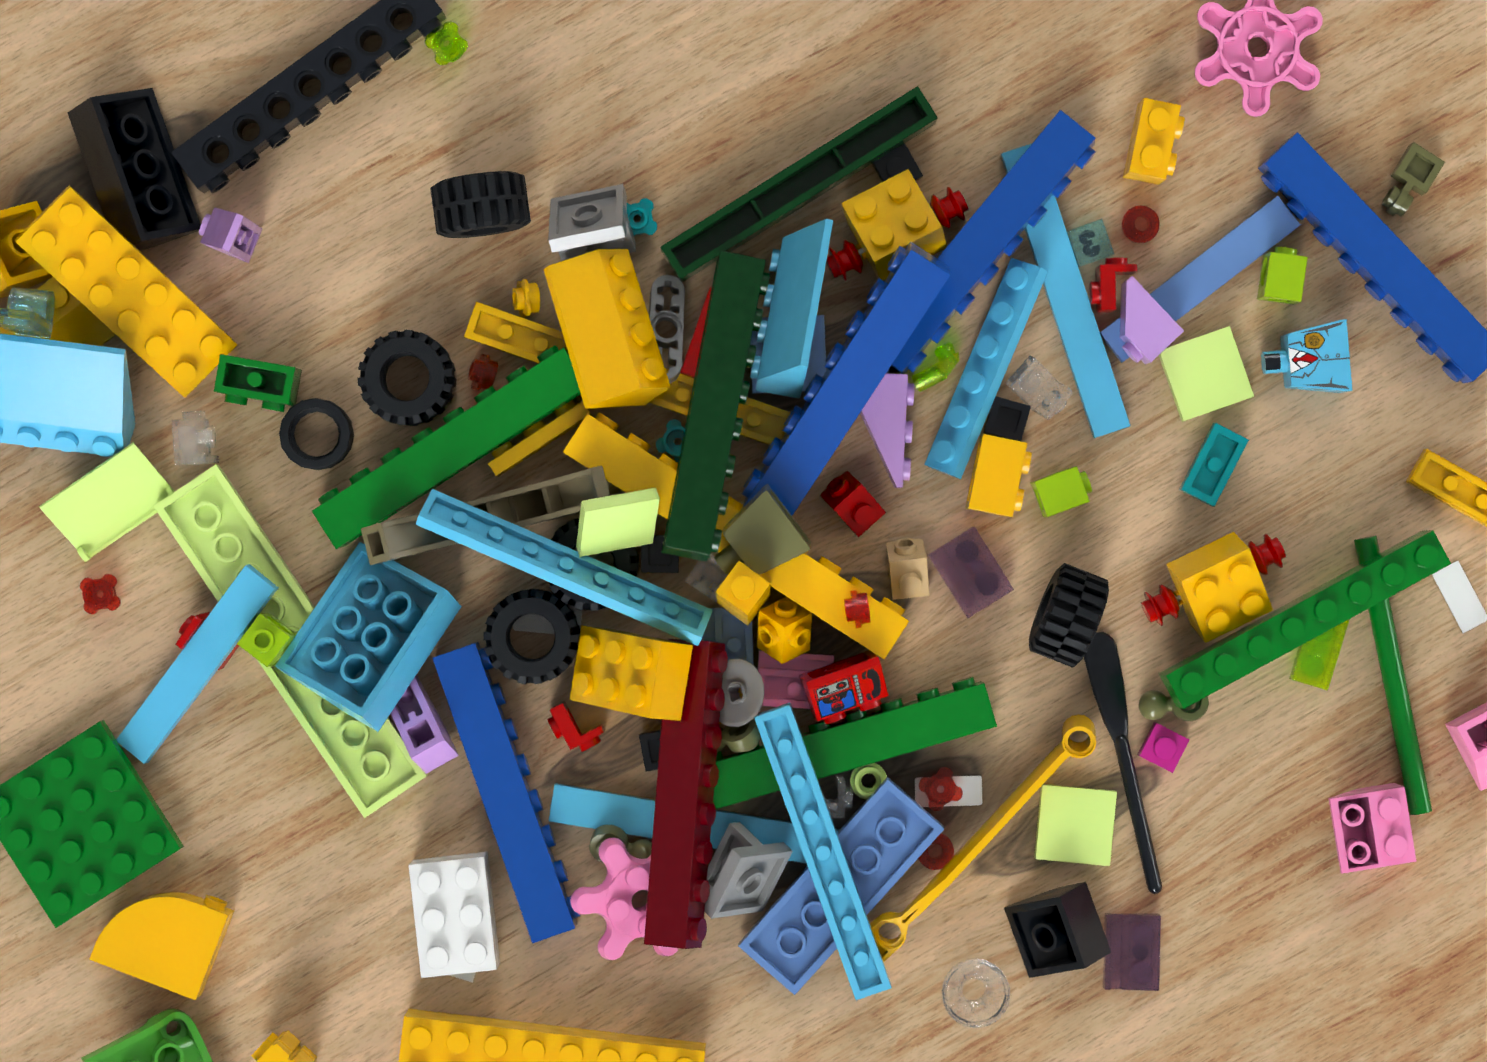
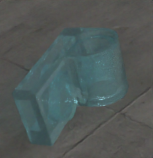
(29, 312)

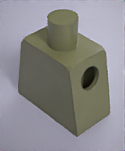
(762, 535)

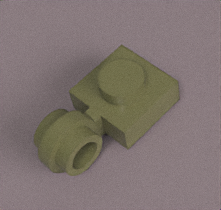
(1416, 172)

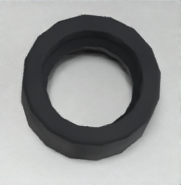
(288, 427)

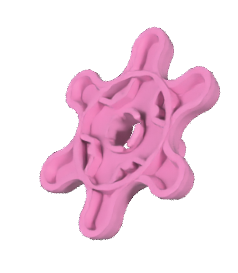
(1258, 74)
(613, 900)

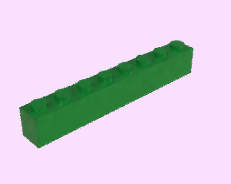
(449, 449)
(1304, 618)
(864, 739)

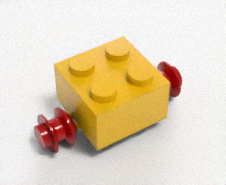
(891, 218)
(1218, 585)

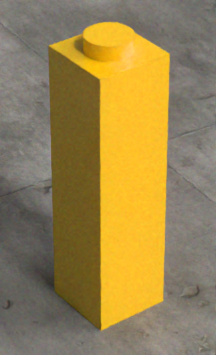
(743, 593)

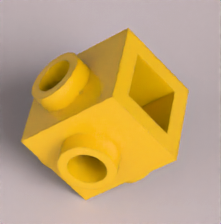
(784, 630)

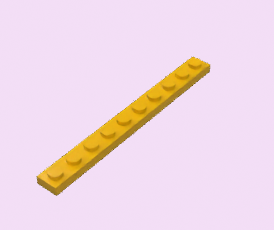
(530, 339)

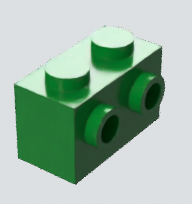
(257, 380)

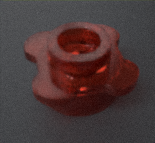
(482, 372)
(92, 601)
(942, 778)

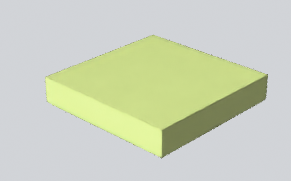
(1205, 373)
(617, 522)
(1075, 824)

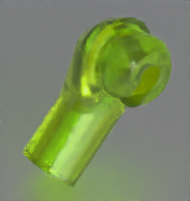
(939, 371)

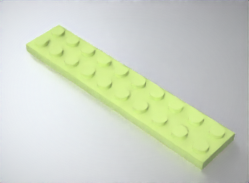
(219, 541)

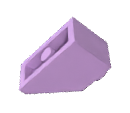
(1144, 323)

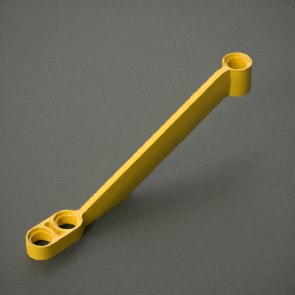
(987, 831)

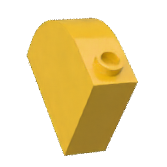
(166, 940)

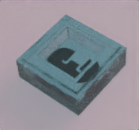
(1090, 243)

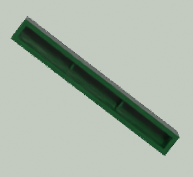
(799, 184)
(714, 407)

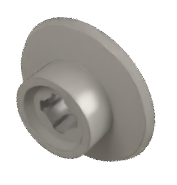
(742, 710)

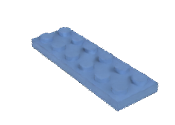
(879, 848)

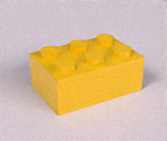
(631, 673)

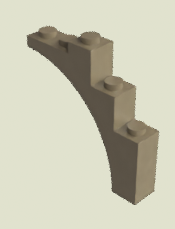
(519, 506)

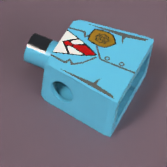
(1313, 359)

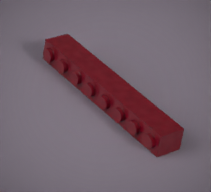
(686, 806)

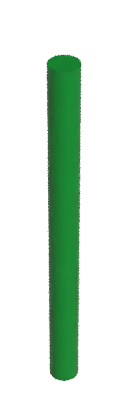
(1396, 693)

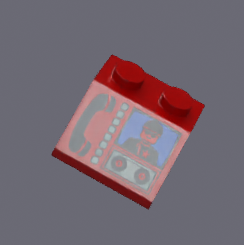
(844, 686)

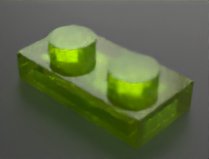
(1318, 658)

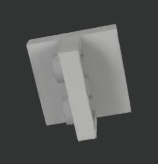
(590, 222)
(743, 873)

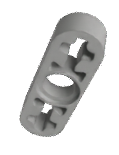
(676, 304)

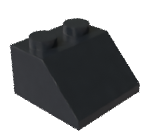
(1058, 930)

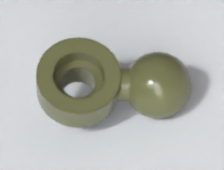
(1155, 705)
(740, 738)
(639, 849)

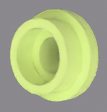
(856, 777)

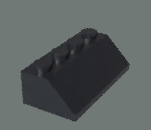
(134, 167)

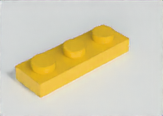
(538, 437)

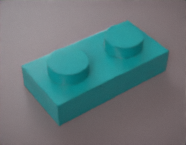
(1213, 464)

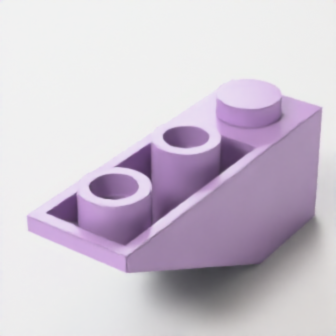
(888, 426)

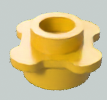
(526, 298)

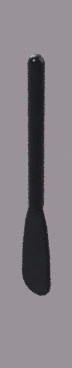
(1109, 691)

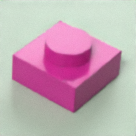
(1163, 747)

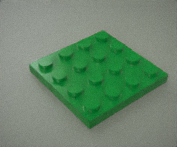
(82, 824)

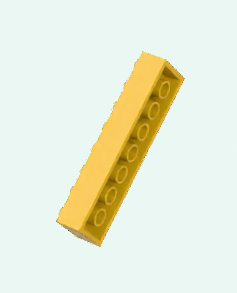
(466, 1038)

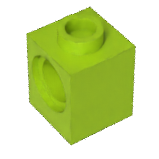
(1282, 276)
(1062, 491)
(266, 639)

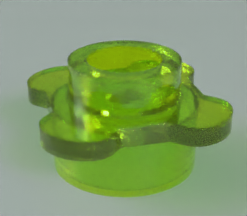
(449, 53)

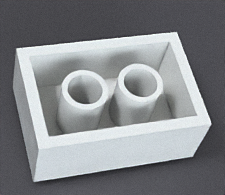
(454, 914)

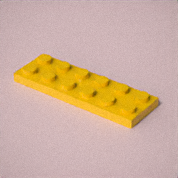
(126, 291)

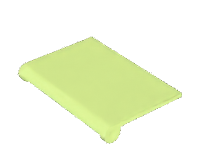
(107, 501)

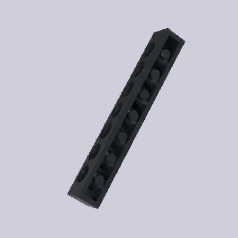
(196, 152)

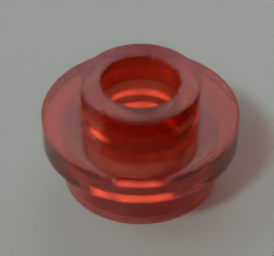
(1132, 232)
(857, 609)
(946, 855)

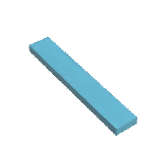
(197, 663)

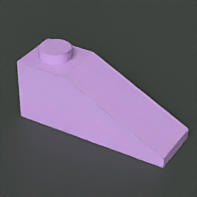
(230, 234)
(422, 728)

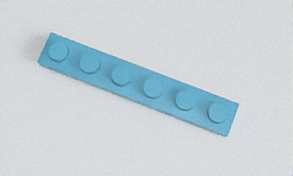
(986, 368)

